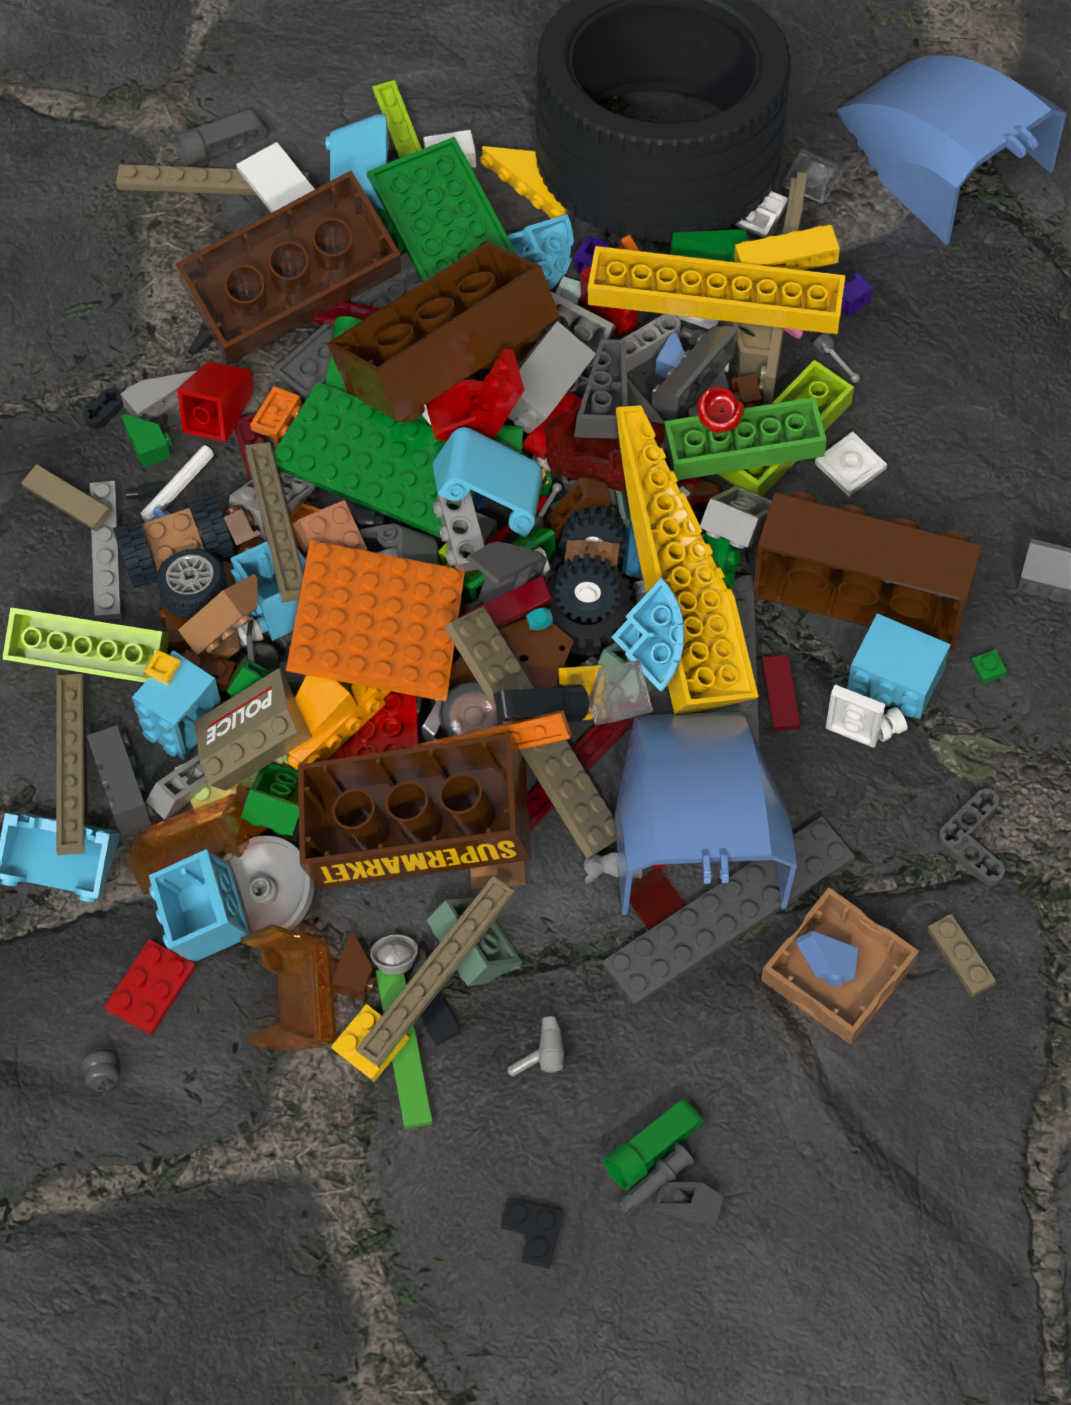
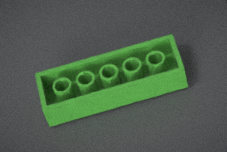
(763, 438)

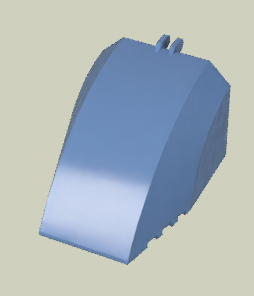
(942, 120)
(699, 795)

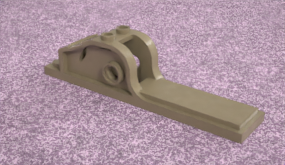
(759, 345)

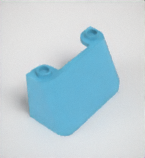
(360, 149)
(493, 470)
(31, 856)

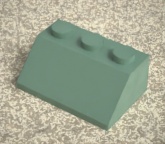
(488, 958)

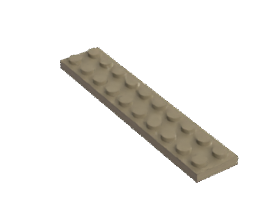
(552, 763)

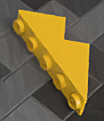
(521, 172)

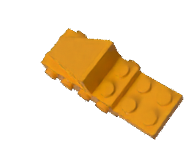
(332, 715)

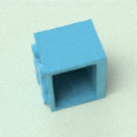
(272, 615)
(898, 666)
(170, 711)
(198, 906)

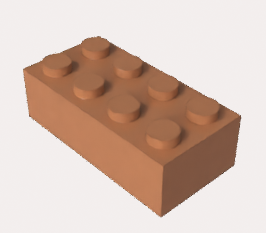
(330, 526)

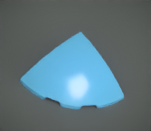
(546, 245)
(654, 634)

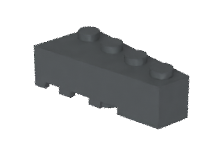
(604, 392)

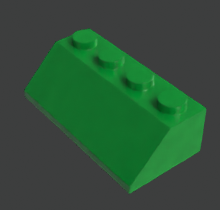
(536, 538)

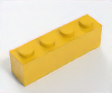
(793, 250)

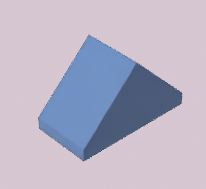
(669, 356)

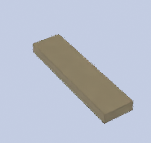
(66, 497)

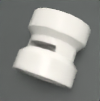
(892, 723)

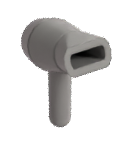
(549, 1053)

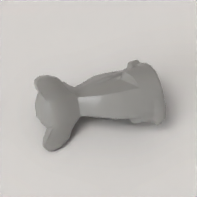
(597, 864)

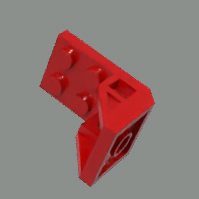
(478, 404)

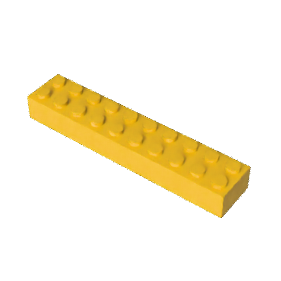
(716, 290)

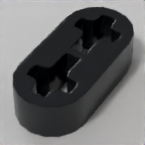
(101, 407)

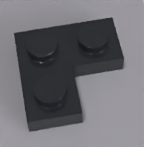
(540, 1226)

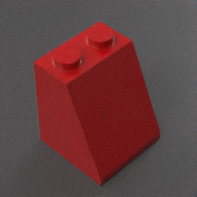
(623, 319)
(214, 400)

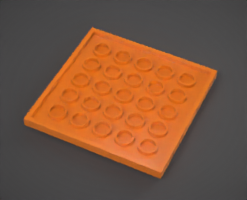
(375, 620)

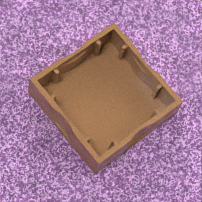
(880, 967)

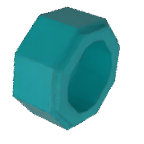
(539, 619)

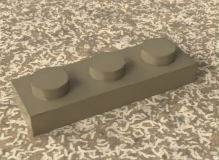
(961, 955)

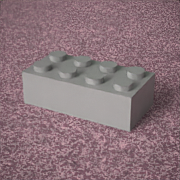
(736, 516)

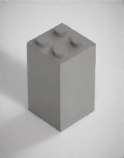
(548, 375)

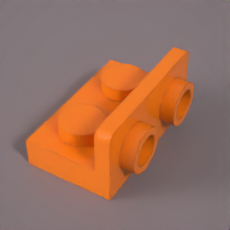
(276, 414)

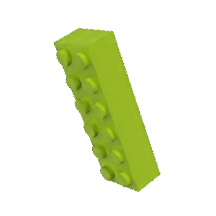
(832, 398)
(81, 644)

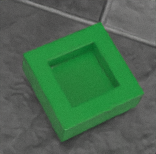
(988, 666)

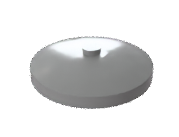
(271, 883)

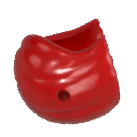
(710, 404)

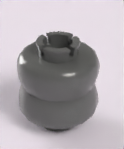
(100, 1070)

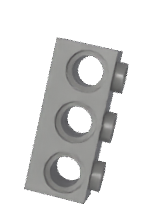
(464, 518)

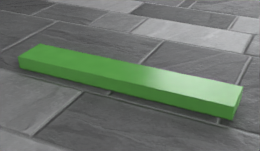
(407, 1062)

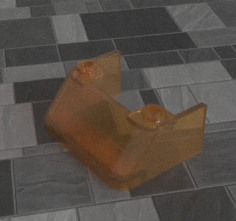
(210, 827)
(303, 989)

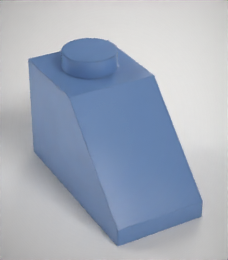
(829, 958)

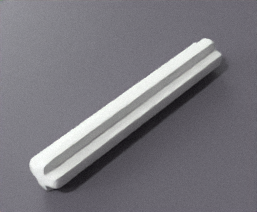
(178, 482)

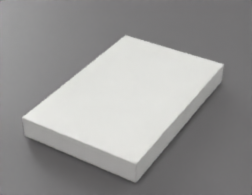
(274, 177)
(855, 716)

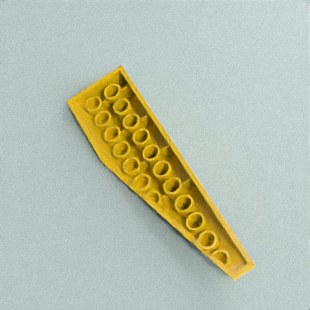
(670, 546)

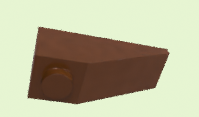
(584, 493)

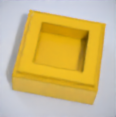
(162, 667)

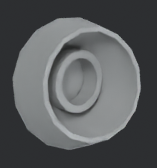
(394, 954)

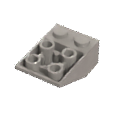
(294, 492)

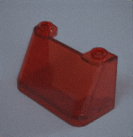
(587, 457)

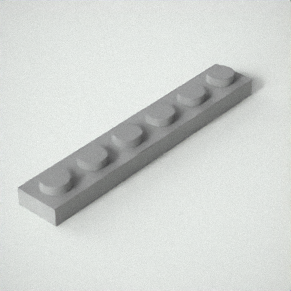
(106, 556)

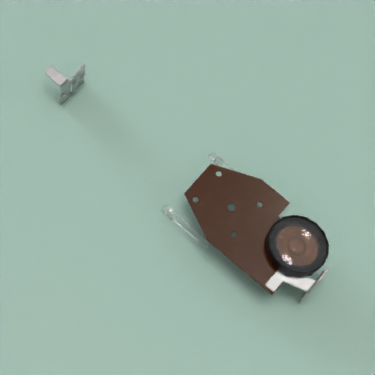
(466, 703)

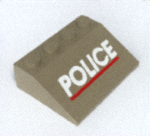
(249, 731)

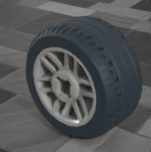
(190, 581)

